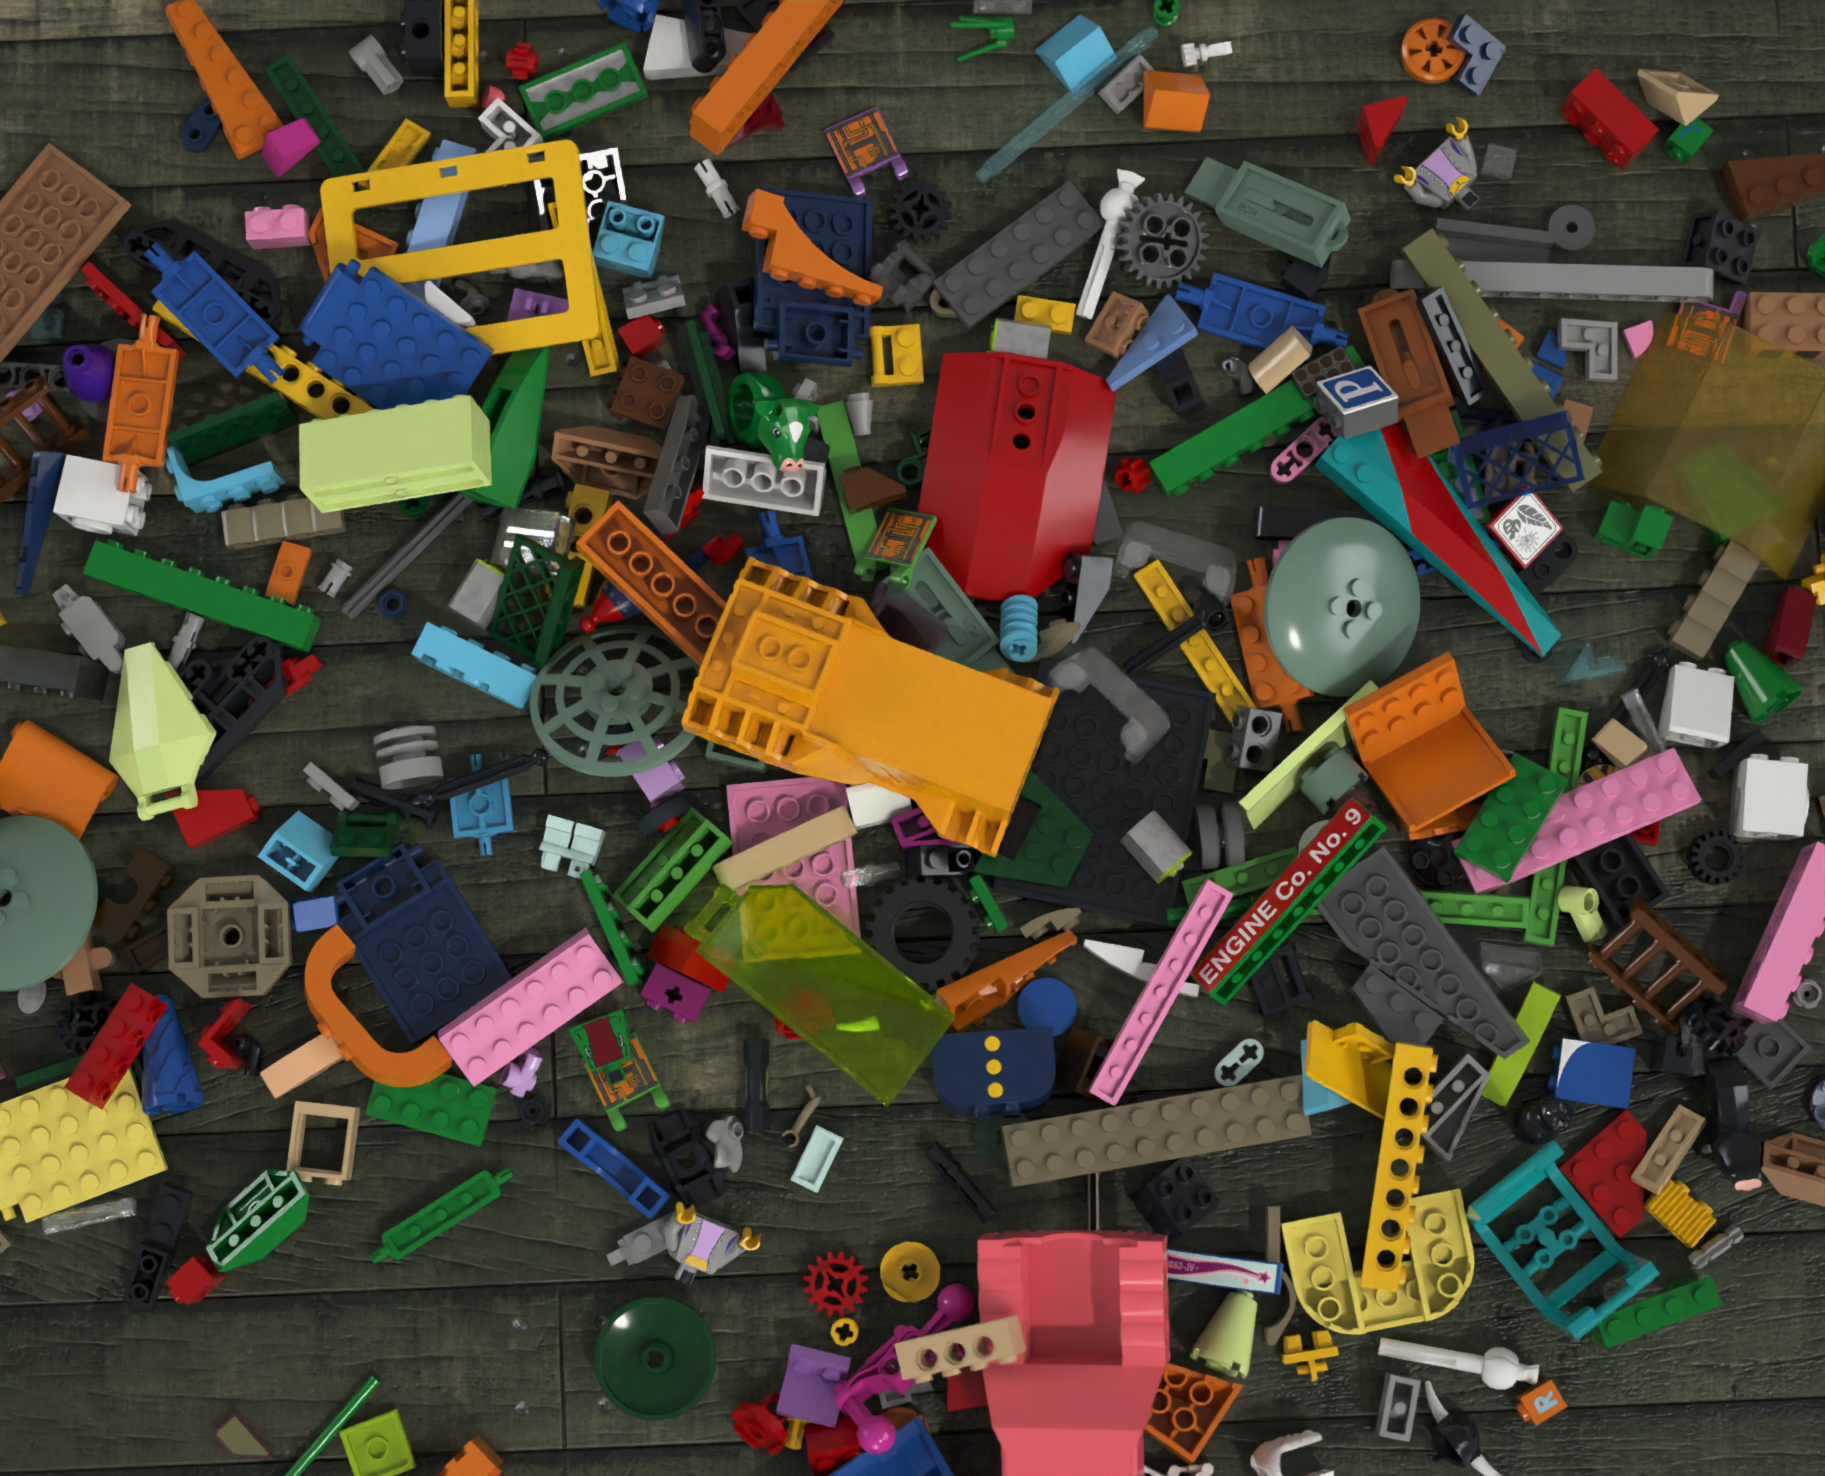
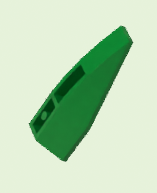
(515, 421)

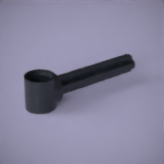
(1208, 614)

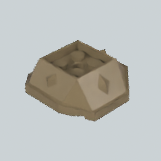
(200, 930)

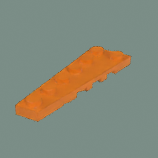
(232, 93)

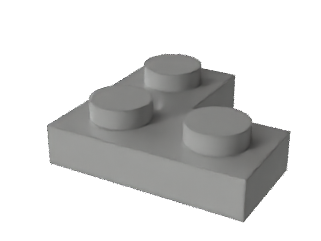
(1598, 342)

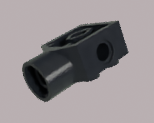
(424, 36)

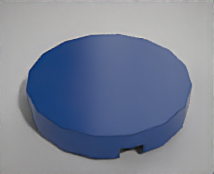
(1047, 1004)

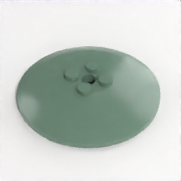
(1309, 600)
(50, 901)

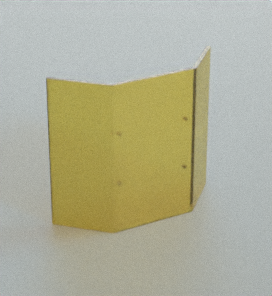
(1723, 436)

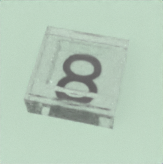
(1499, 161)

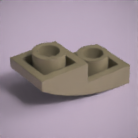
(1054, 638)
(1058, 919)

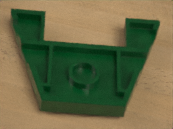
(1051, 846)

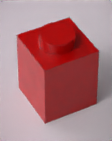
(642, 335)

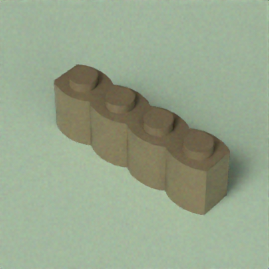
(275, 522)
(1714, 600)

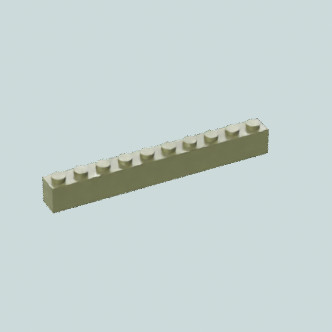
(1496, 351)

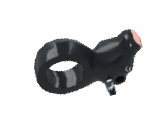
(1735, 1146)

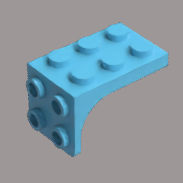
(229, 488)

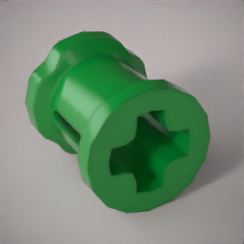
(1163, 18)

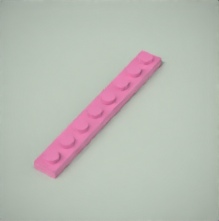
(1160, 992)

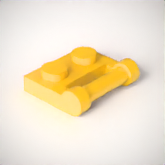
(905, 353)

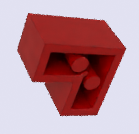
(678, 952)

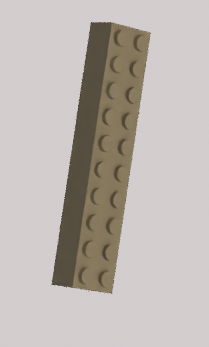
(1155, 1130)

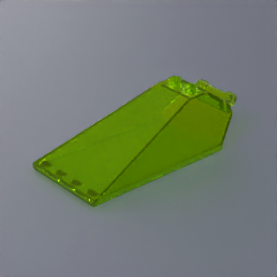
(823, 983)

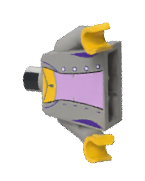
(1444, 173)
(703, 1242)

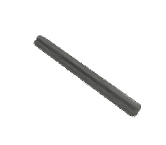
(405, 555)

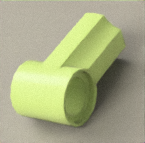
(1583, 906)

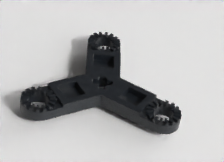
(1539, 576)

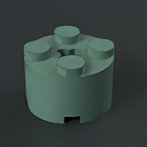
(1331, 779)

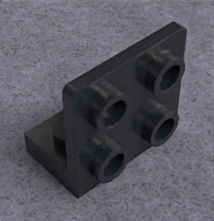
(1720, 244)

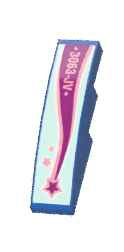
(1224, 1271)

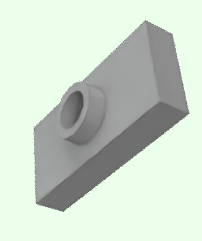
(1125, 85)

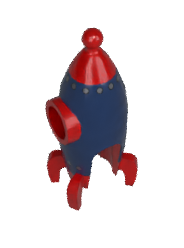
(613, 605)

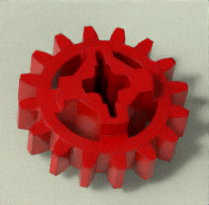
(820, 1294)

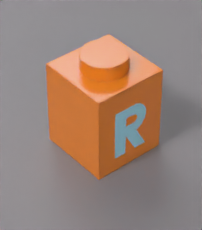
(1540, 1402)

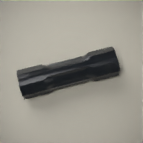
(756, 1084)

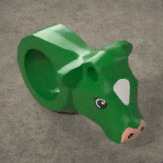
(764, 415)

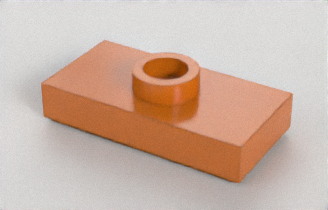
(288, 572)

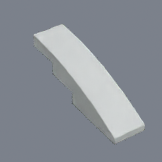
(1130, 962)

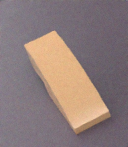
(301, 1065)

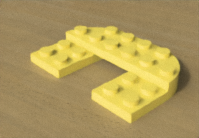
(1434, 1279)

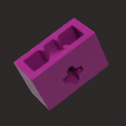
(663, 980)

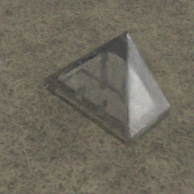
(1510, 965)

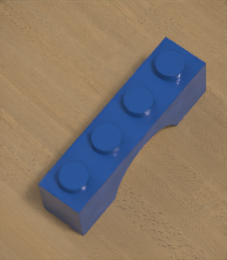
(615, 1168)

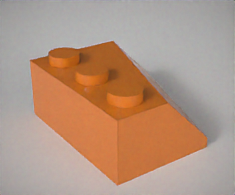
(1188, 1410)

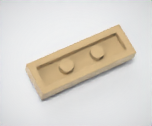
(1668, 1149)

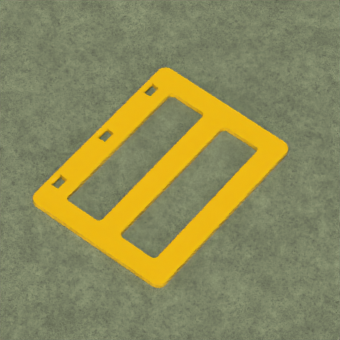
(474, 172)

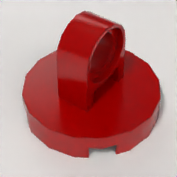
(759, 1426)

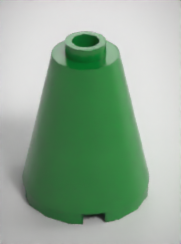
(1760, 681)

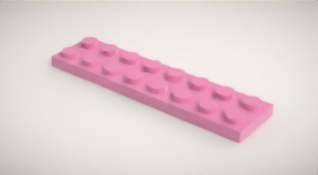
(1600, 814)

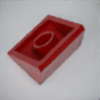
(1377, 124)

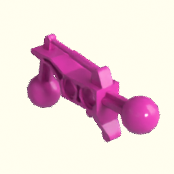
(875, 1432)

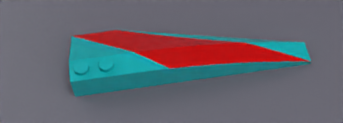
(1430, 517)

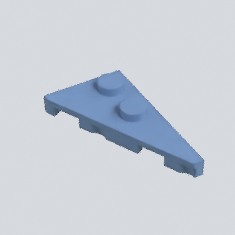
(1160, 336)

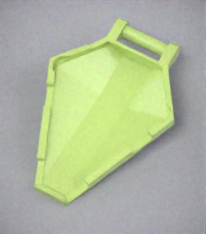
(157, 733)

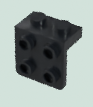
(1175, 1199)

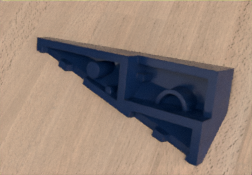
(41, 497)

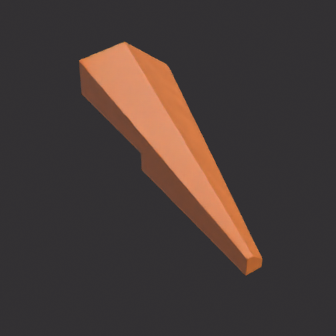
(998, 983)

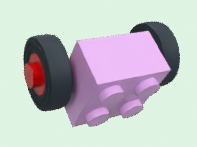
(656, 783)

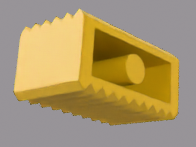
(1680, 1213)

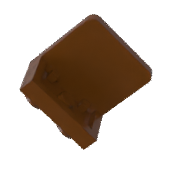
(646, 393)

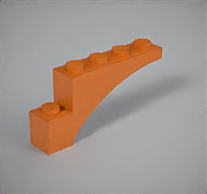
(795, 257)

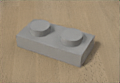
(320, 780)

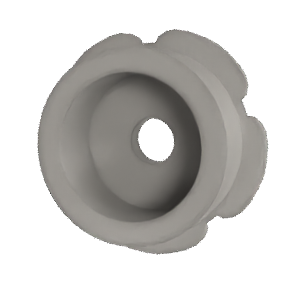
(1814, 990)

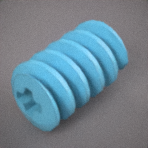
(1019, 628)

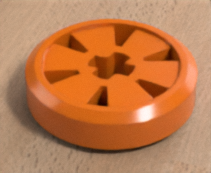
(1418, 60)

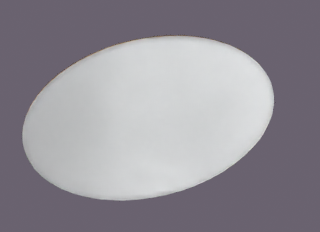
(32, 998)

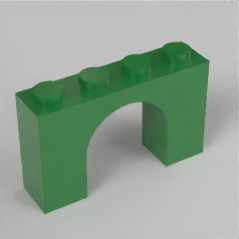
(1681, 1300)

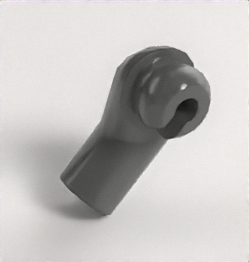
(1240, 372)

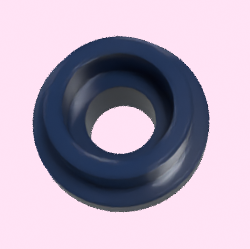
(386, 598)

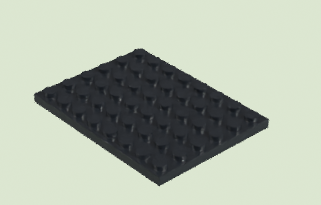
(1088, 772)

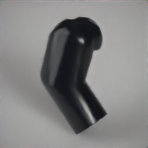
(251, 1051)

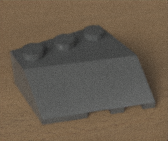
(601, 183)

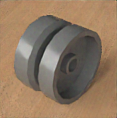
(1221, 834)

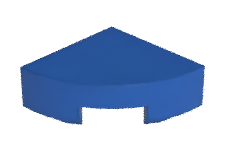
(1548, 351)

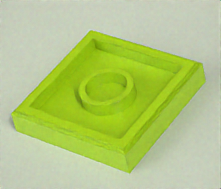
(379, 1446)

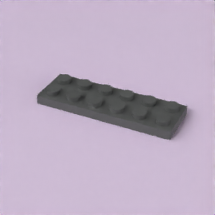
(1018, 255)

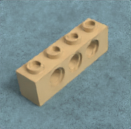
(1003, 1332)

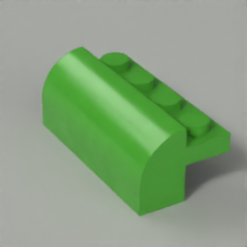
(672, 869)

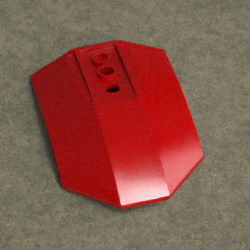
(1004, 509)

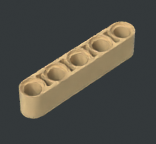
(785, 849)

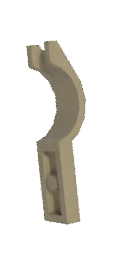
(1272, 1253)

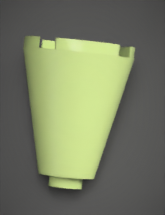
(1229, 1336)

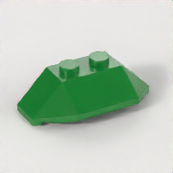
(258, 1219)

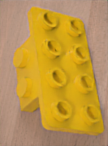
(1350, 1063)

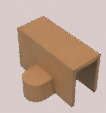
(83, 969)

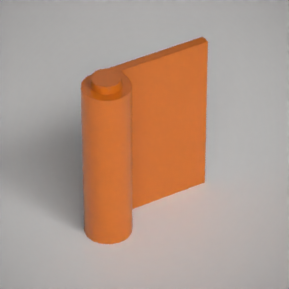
(51, 779)

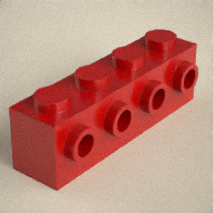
(116, 1046)

